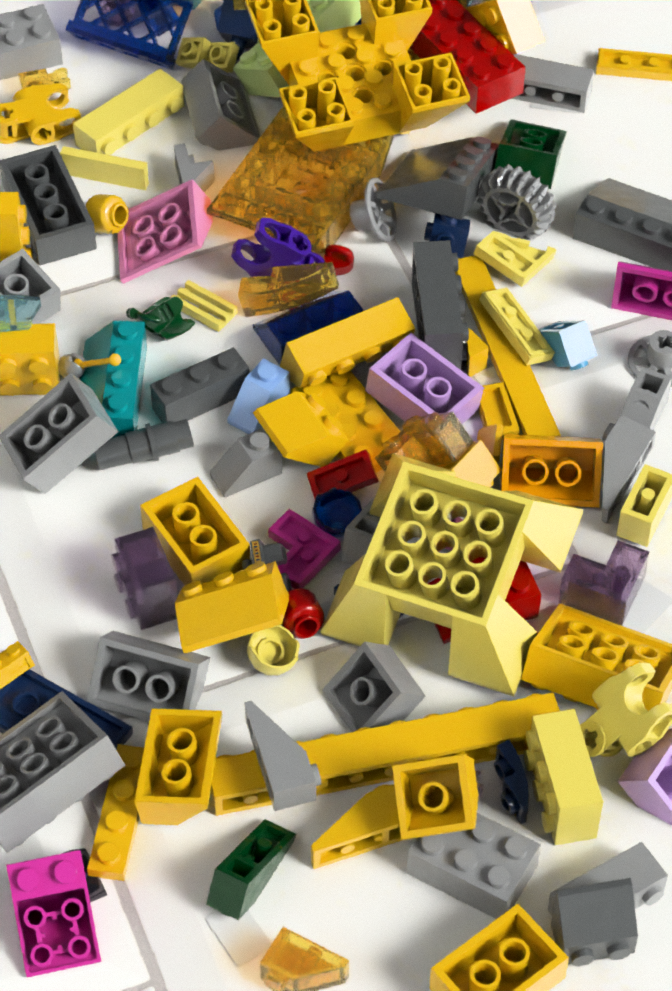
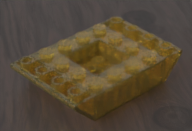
(282, 165)

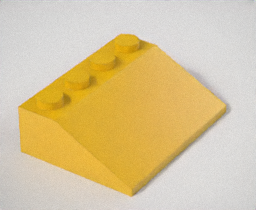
(582, 651)

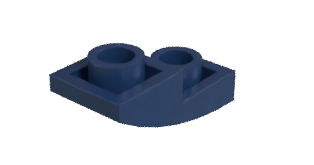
(515, 784)

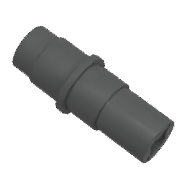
(145, 444)

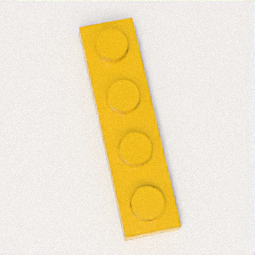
(117, 819)

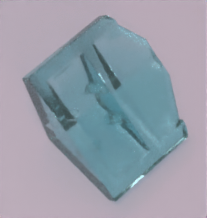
(18, 312)

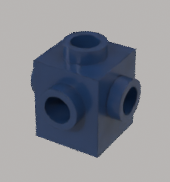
(450, 229)

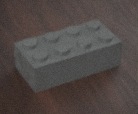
(54, 207)
(437, 300)

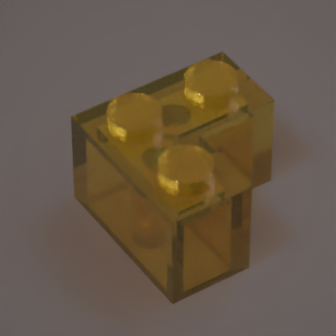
(429, 439)

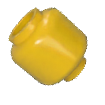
(107, 213)

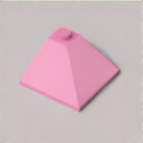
(163, 230)

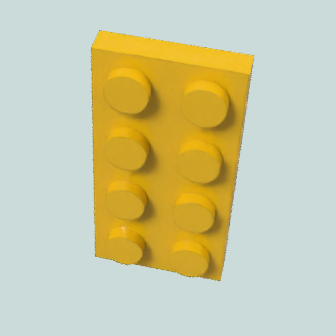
(357, 411)

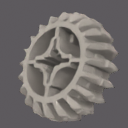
(516, 202)

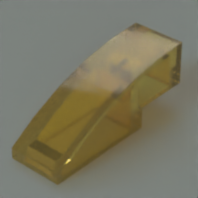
(286, 288)

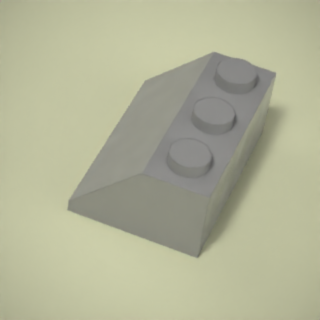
(219, 108)
(143, 675)

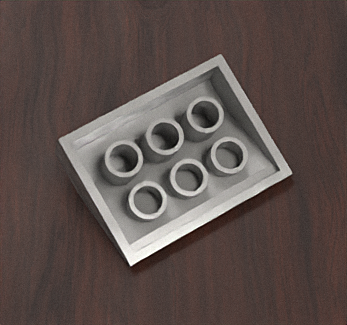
(49, 766)

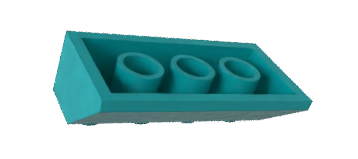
(121, 385)

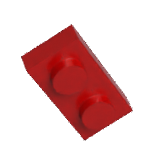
(346, 474)

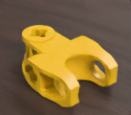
(35, 117)

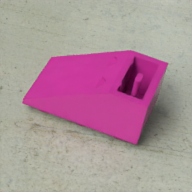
(53, 913)

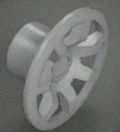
(371, 213)
(657, 353)

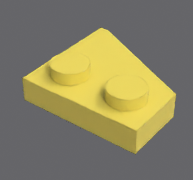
(513, 256)

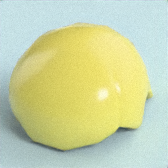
(273, 650)

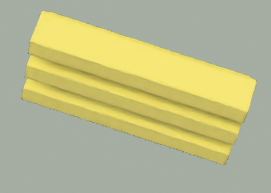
(207, 303)

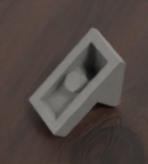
(187, 169)

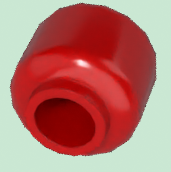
(303, 614)

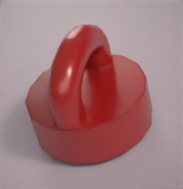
(340, 257)

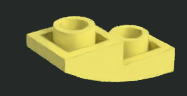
(195, 49)

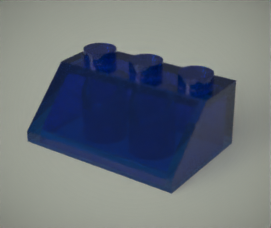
(305, 319)

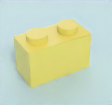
(645, 505)

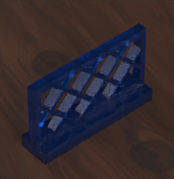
(128, 44)

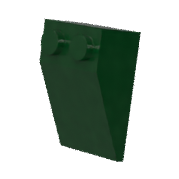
(532, 149)

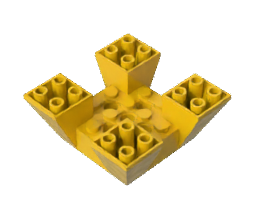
(357, 77)

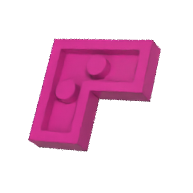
(307, 545)

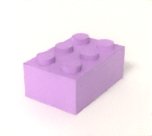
(420, 381)

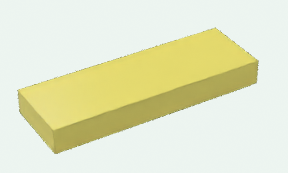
(106, 168)
(517, 326)

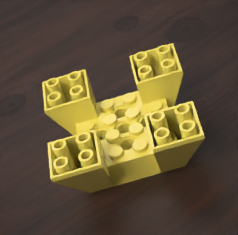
(391, 578)

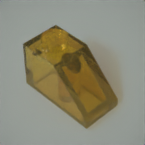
(301, 965)

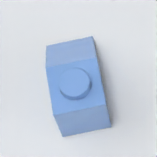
(261, 386)

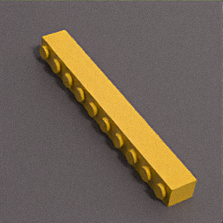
(369, 753)

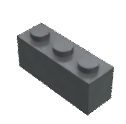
(199, 387)

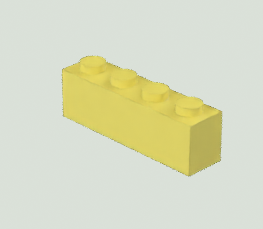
(129, 114)

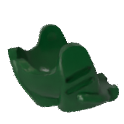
(163, 318)

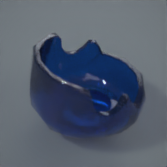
(335, 511)

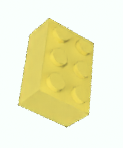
(563, 777)

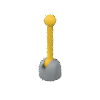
(79, 364)

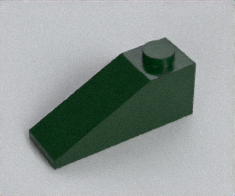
(248, 869)

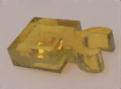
(41, 77)

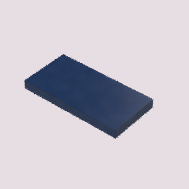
(32, 691)

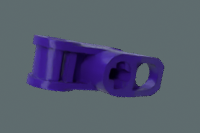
(285, 249)

